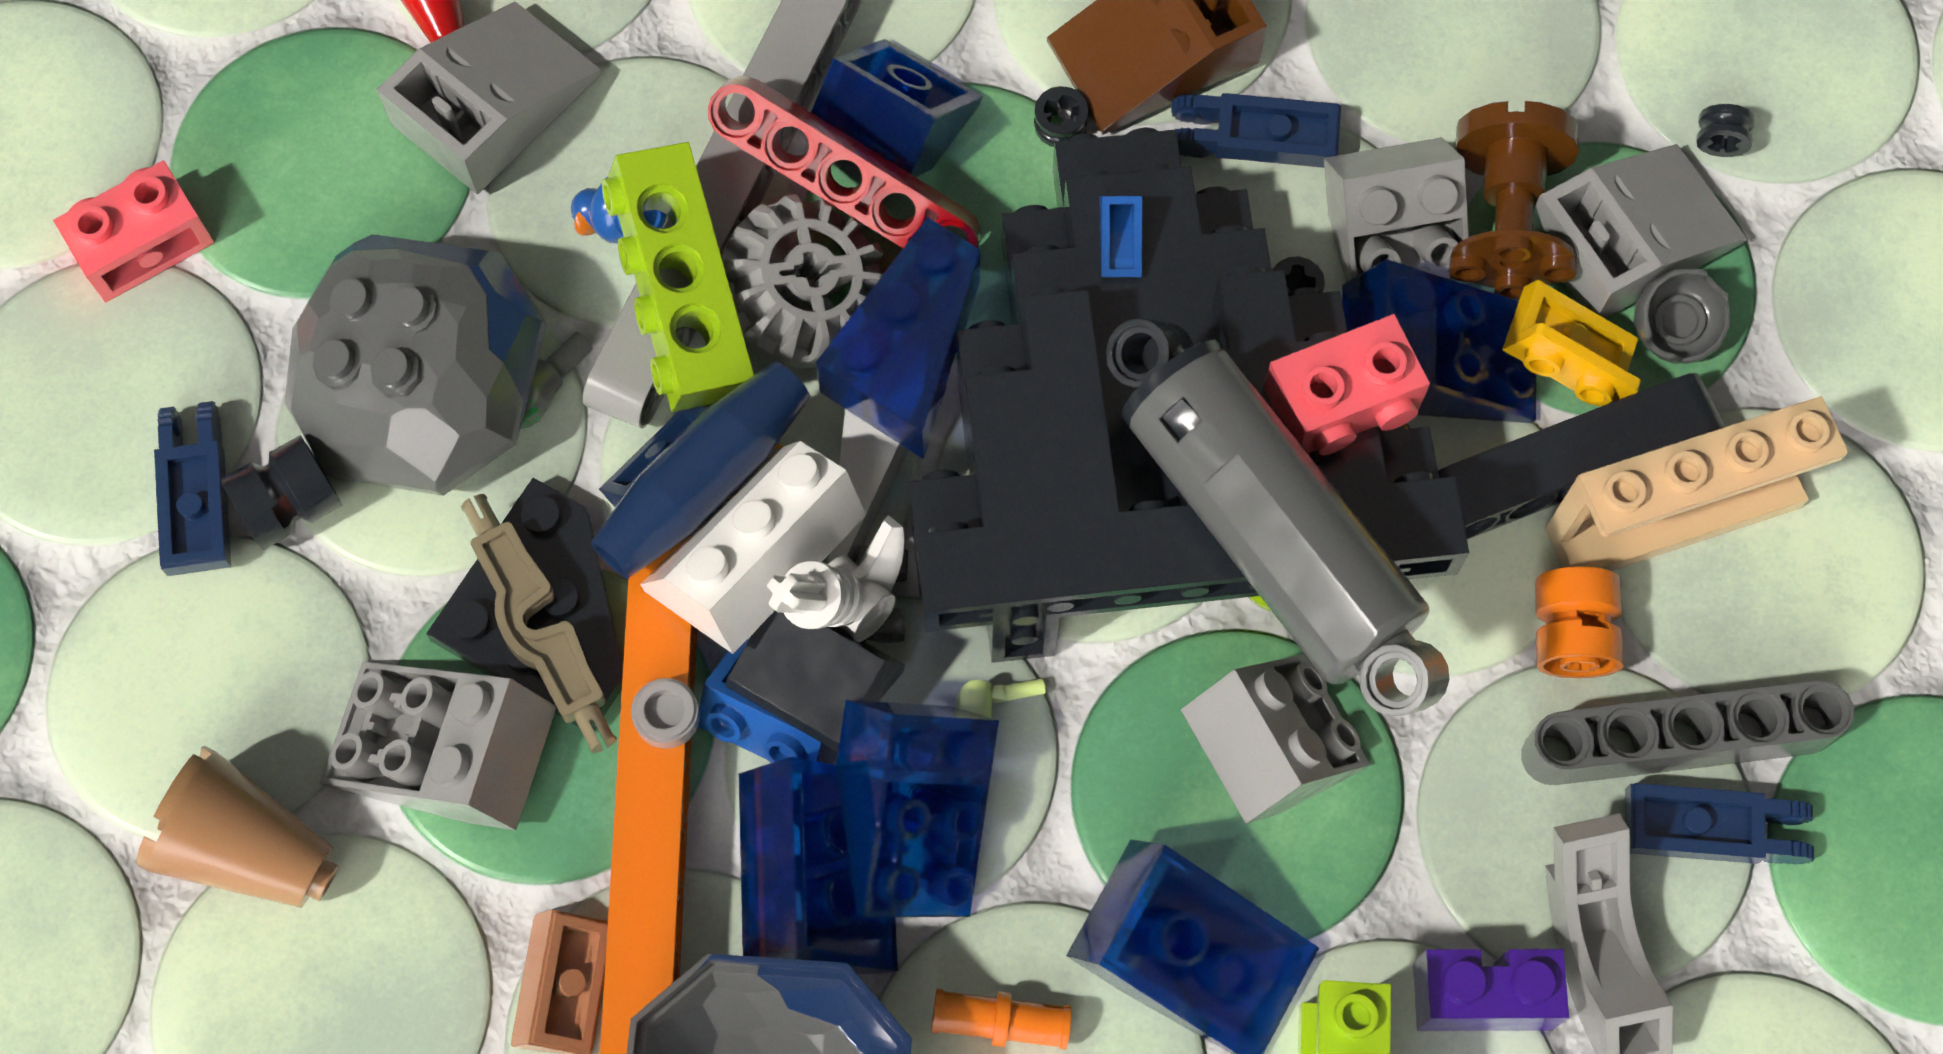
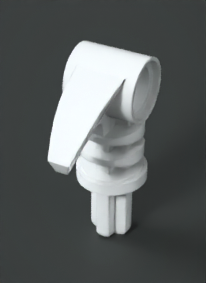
(841, 591)

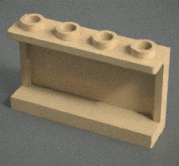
(1694, 488)

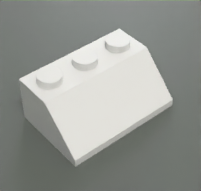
(779, 517)

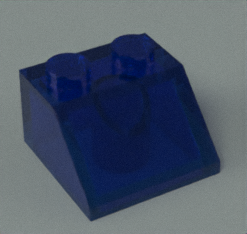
(895, 104)

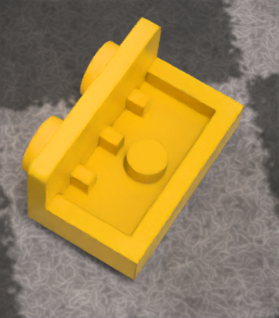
(1572, 345)

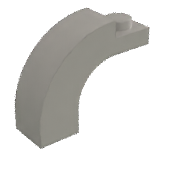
(1596, 927)

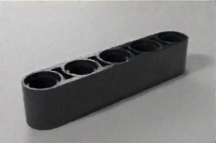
(1543, 465)

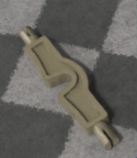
(551, 650)

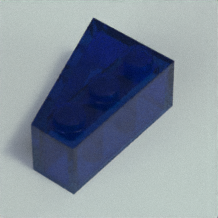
(902, 338)

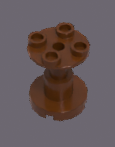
(1515, 157)

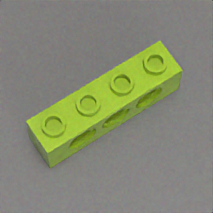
(669, 182)

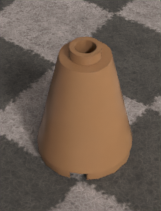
(235, 837)

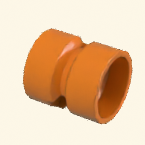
(1578, 618)

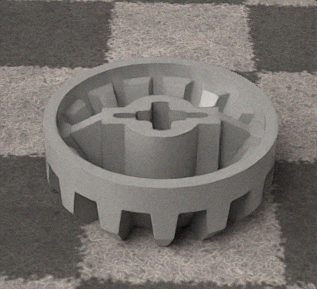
(776, 303)

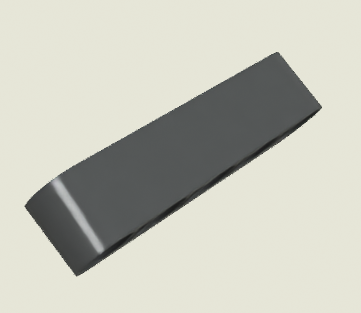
(1712, 717)

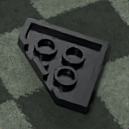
(558, 540)

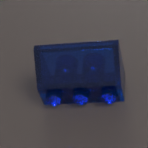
(799, 872)

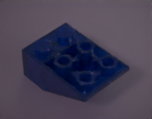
(1455, 337)
(914, 805)

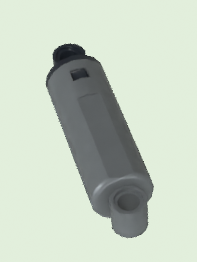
(1276, 515)

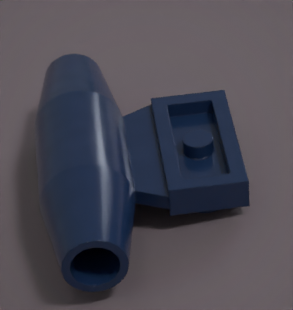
(694, 468)

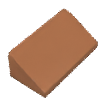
(561, 984)

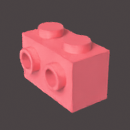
(133, 231)
(1347, 386)

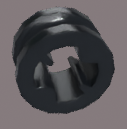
(1050, 104)
(1725, 130)

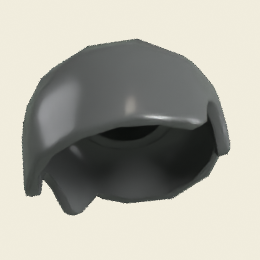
(1682, 316)

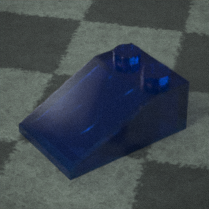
(1192, 949)

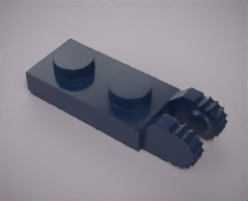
(1258, 128)
(191, 495)
(1713, 824)

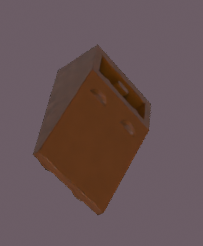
(1147, 52)

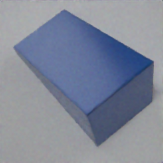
(1121, 236)

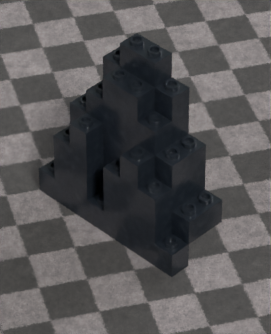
(1059, 489)

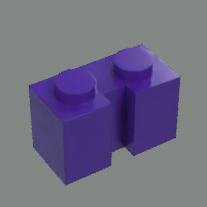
(1515, 994)

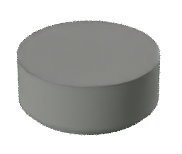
(665, 713)

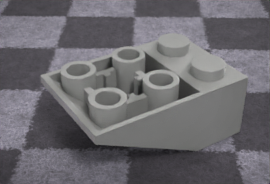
(485, 92)
(1634, 225)
(440, 743)

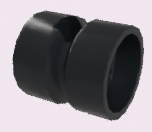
(281, 492)

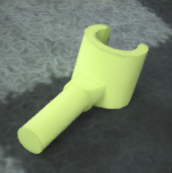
(979, 695)

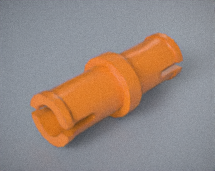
(1001, 1019)

